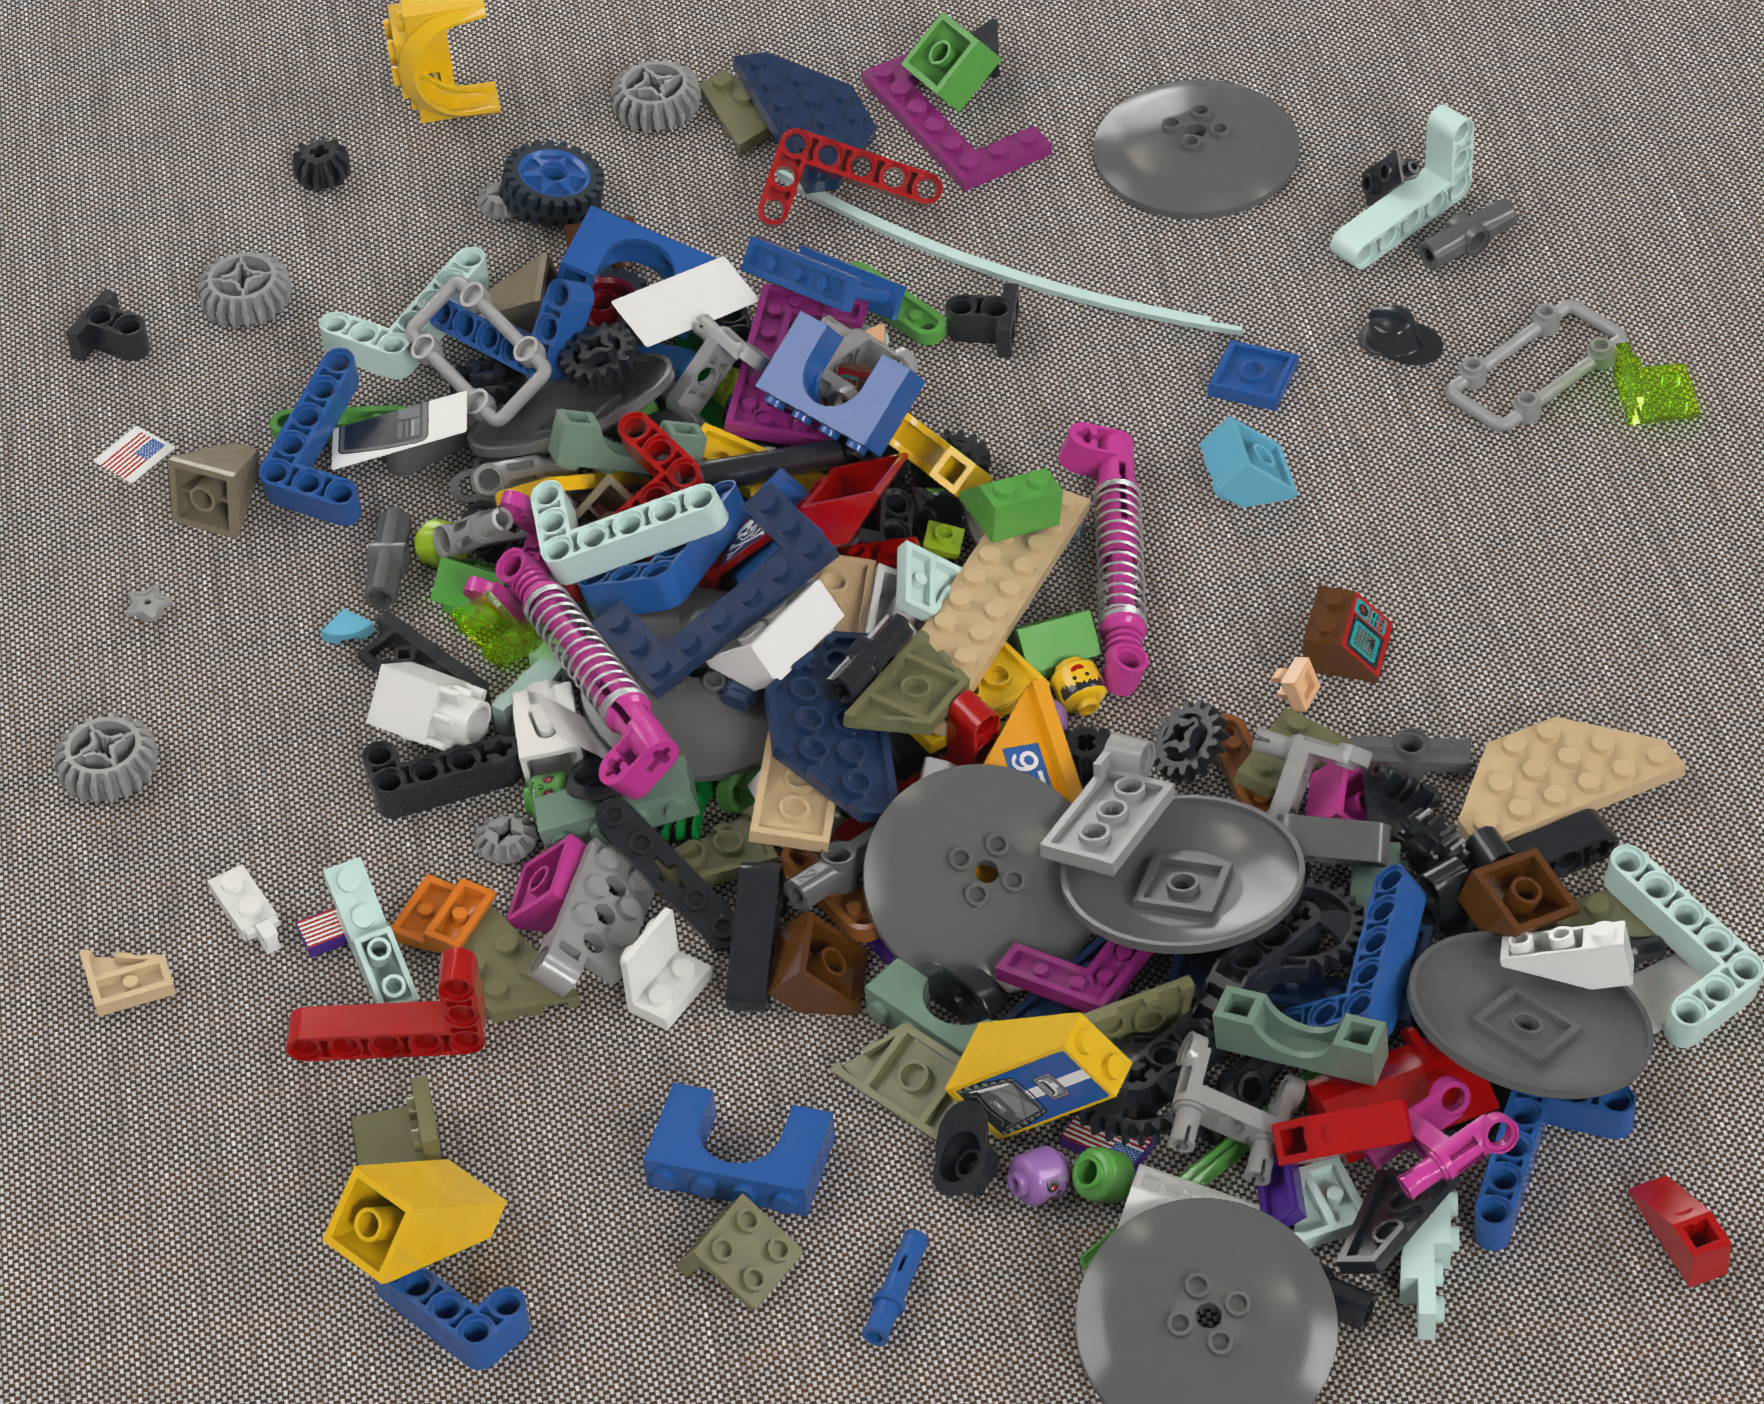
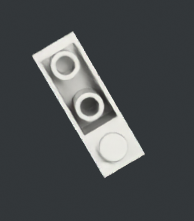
(1581, 955)

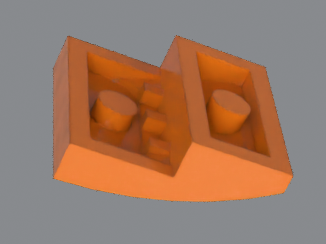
(442, 914)

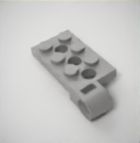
(1118, 769)
(563, 948)

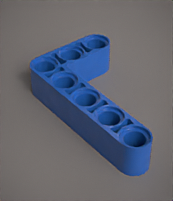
(560, 317)
(288, 469)
(669, 574)
(1380, 957)
(1510, 1172)

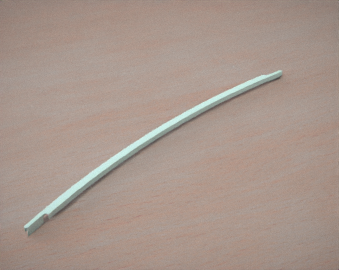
(1011, 275)

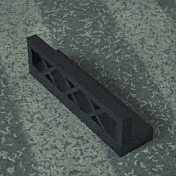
(414, 647)

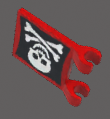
(744, 543)

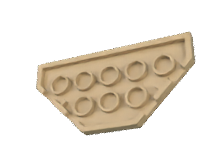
(1559, 771)

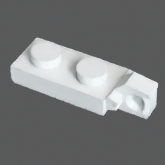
(246, 907)

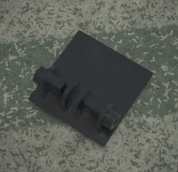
(1395, 795)

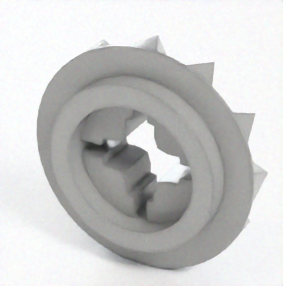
(491, 202)
(512, 847)

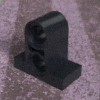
(985, 318)
(108, 330)
(889, 519)
(1442, 909)

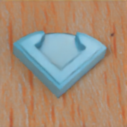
(347, 626)

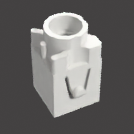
(428, 706)
(537, 741)

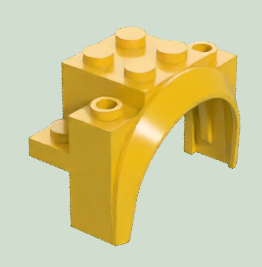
(422, 48)

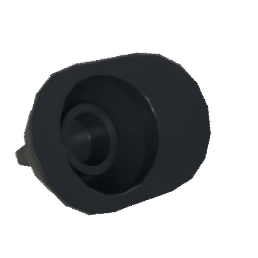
(1397, 336)
(585, 783)
(967, 993)
(963, 1155)

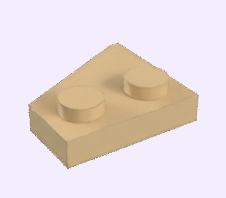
(126, 980)

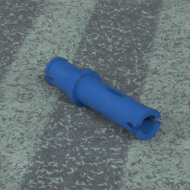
(890, 1301)

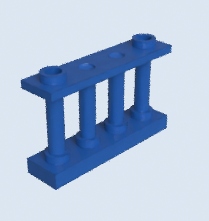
(822, 277)

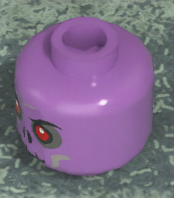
(1039, 1175)

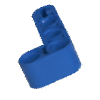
(457, 1323)

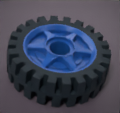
(551, 183)

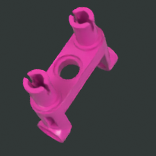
(522, 513)
(1444, 1155)

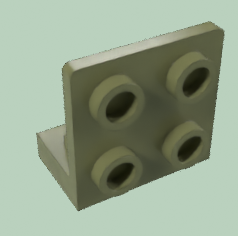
(400, 1132)
(743, 1252)

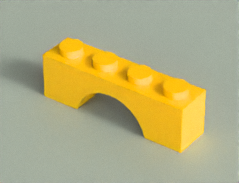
(937, 457)

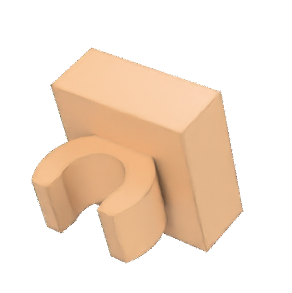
(1298, 683)

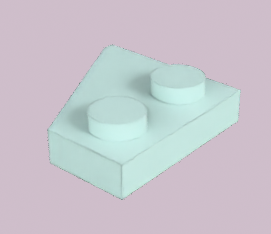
(922, 580)
(1329, 1202)

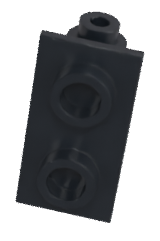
(1387, 176)

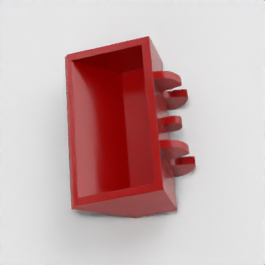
(849, 495)
(1407, 1076)

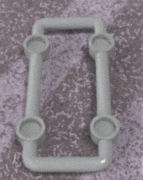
(526, 351)
(1527, 404)

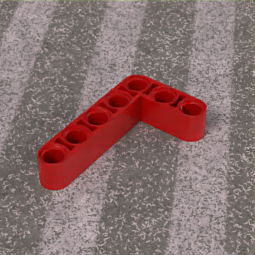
(840, 169)
(665, 473)
(970, 736)
(398, 1029)

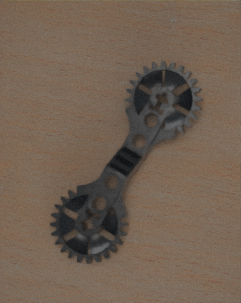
(1275, 957)

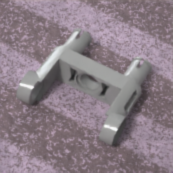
(855, 349)
(719, 352)
(506, 474)
(476, 531)
(1299, 758)
(1201, 1105)

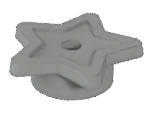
(147, 604)

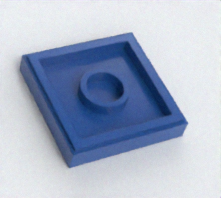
(1253, 375)

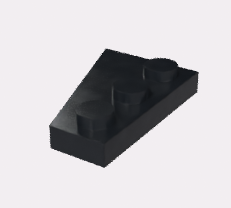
(1387, 1222)

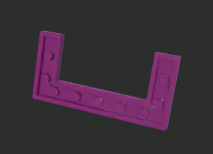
(966, 166)
(748, 412)
(1069, 983)

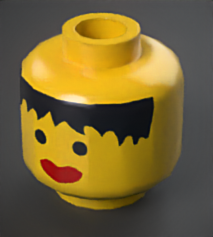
(1078, 686)

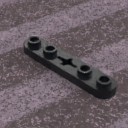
(641, 847)

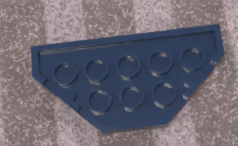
(807, 100)
(809, 736)

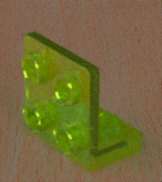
(1652, 391)
(496, 630)

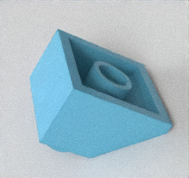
(1246, 465)

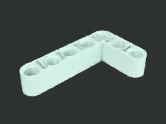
(1417, 201)
(387, 349)
(622, 538)
(1691, 942)

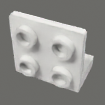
(660, 977)

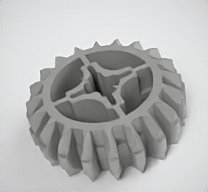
(655, 95)
(244, 289)
(106, 758)

